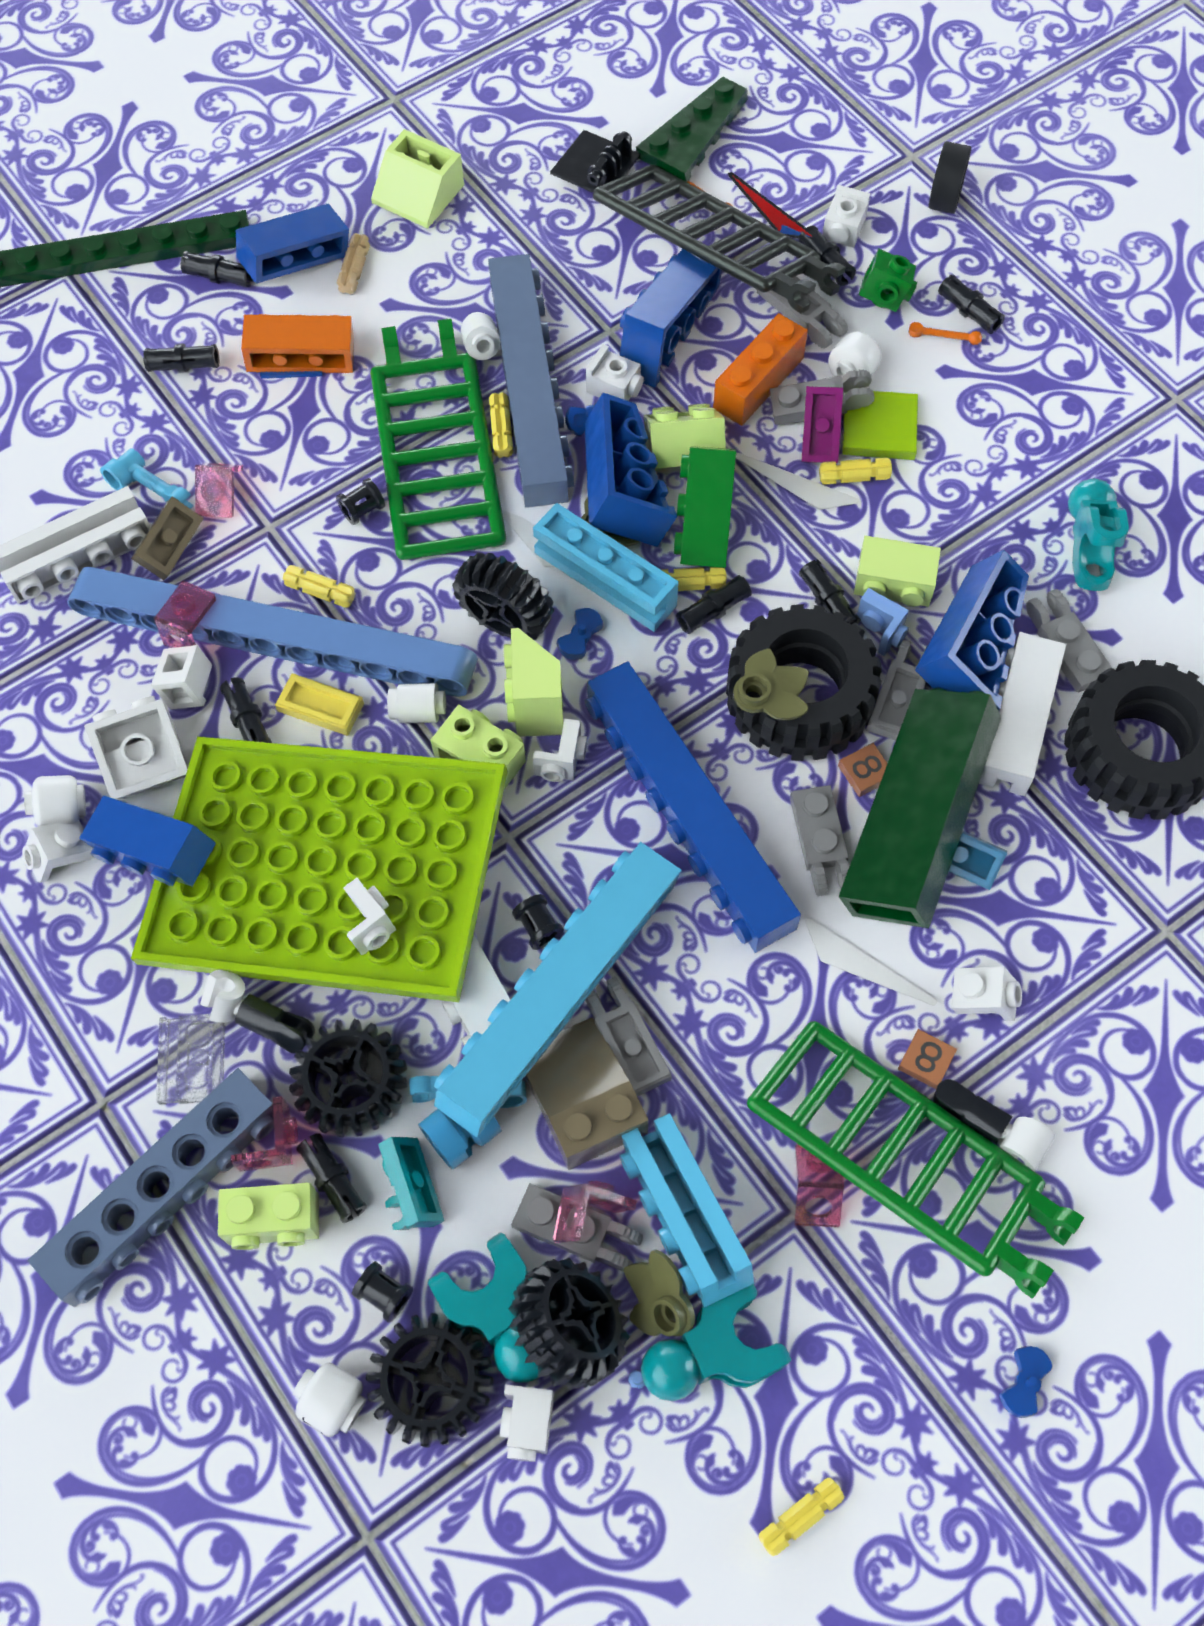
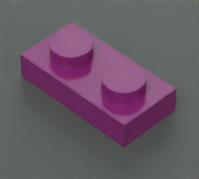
(822, 424)

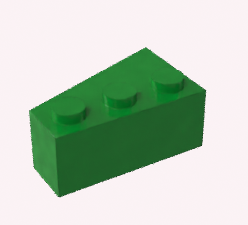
(705, 506)

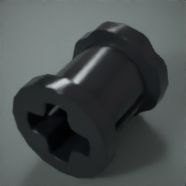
(373, 500)
(537, 921)
(382, 1291)

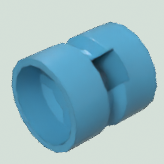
(452, 1140)

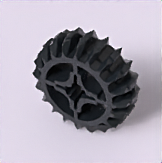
(502, 595)
(360, 1045)
(569, 1323)
(422, 1401)

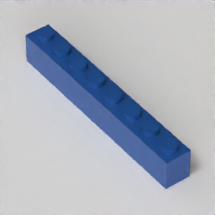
(692, 807)

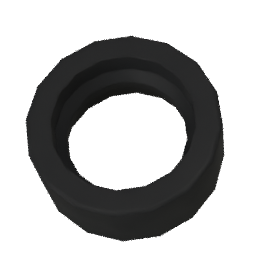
(949, 177)

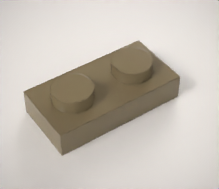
(167, 538)

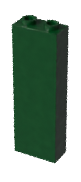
(921, 807)

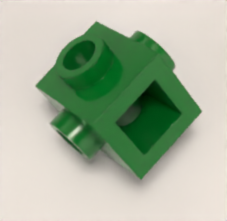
(888, 280)

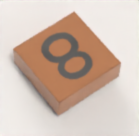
(863, 769)
(927, 1059)

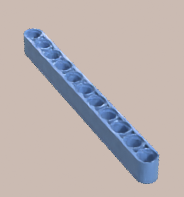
(282, 633)

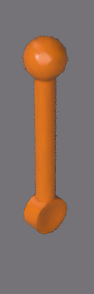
(916, 330)

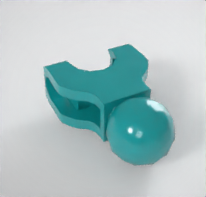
(1096, 531)
(488, 1309)
(710, 1352)

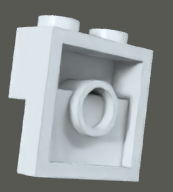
(136, 748)

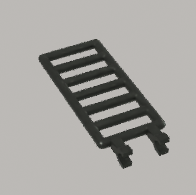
(778, 281)

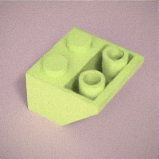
(417, 178)
(674, 432)
(532, 687)

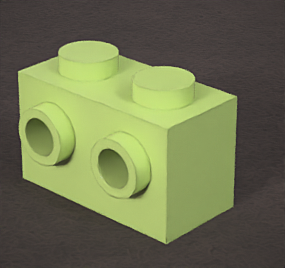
(898, 570)
(473, 738)
(268, 1215)

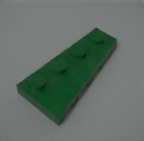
(689, 133)

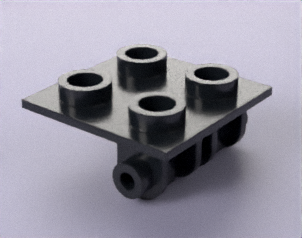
(596, 160)

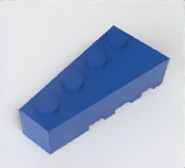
(667, 313)
(622, 475)
(977, 630)

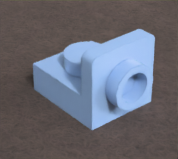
(883, 616)

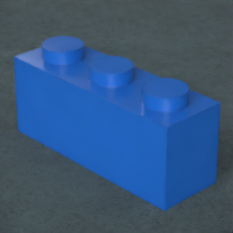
(291, 243)
(147, 842)

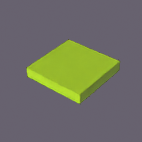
(883, 427)

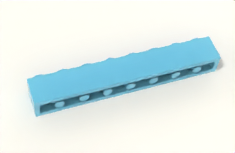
(554, 992)

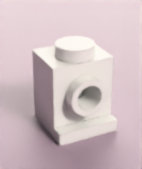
(846, 216)
(613, 375)
(182, 677)
(527, 1422)

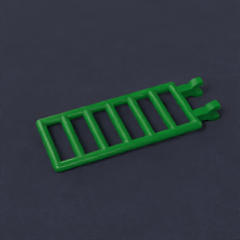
(392, 460)
(1059, 1221)

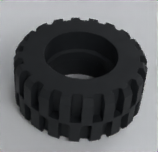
(820, 641)
(1111, 768)

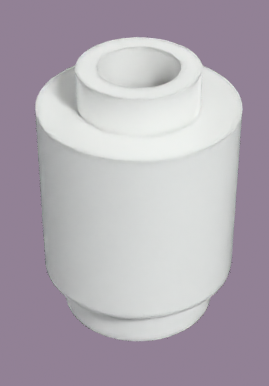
(480, 336)
(416, 703)

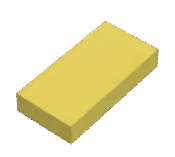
(319, 704)

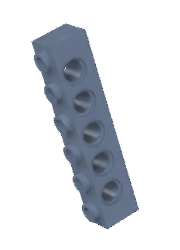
(61, 1257)

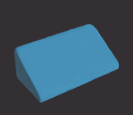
(977, 860)

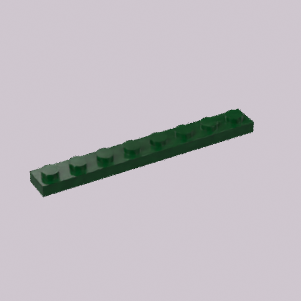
(120, 248)

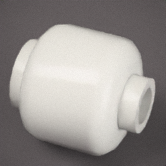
(854, 353)
(55, 800)
(329, 1399)

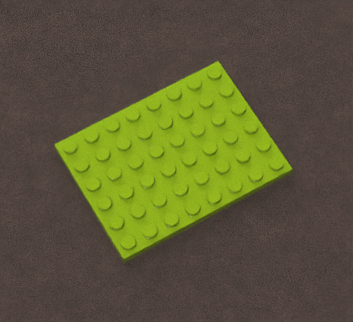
(300, 829)

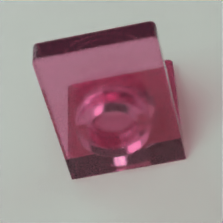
(215, 489)
(182, 614)
(285, 1135)
(817, 1181)
(594, 1194)

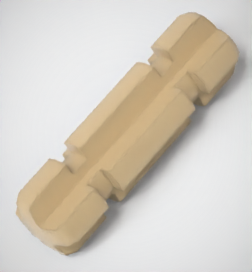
(353, 263)

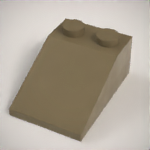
(585, 1095)

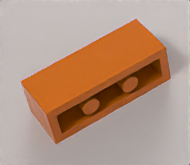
(298, 343)
(758, 368)

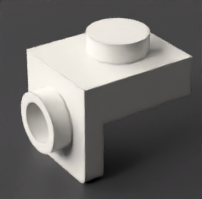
(562, 766)
(54, 847)
(377, 926)
(986, 991)

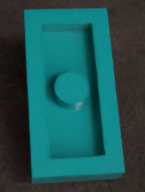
(412, 1183)

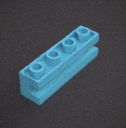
(605, 567)
(687, 1211)

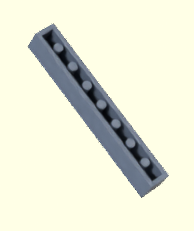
(528, 381)

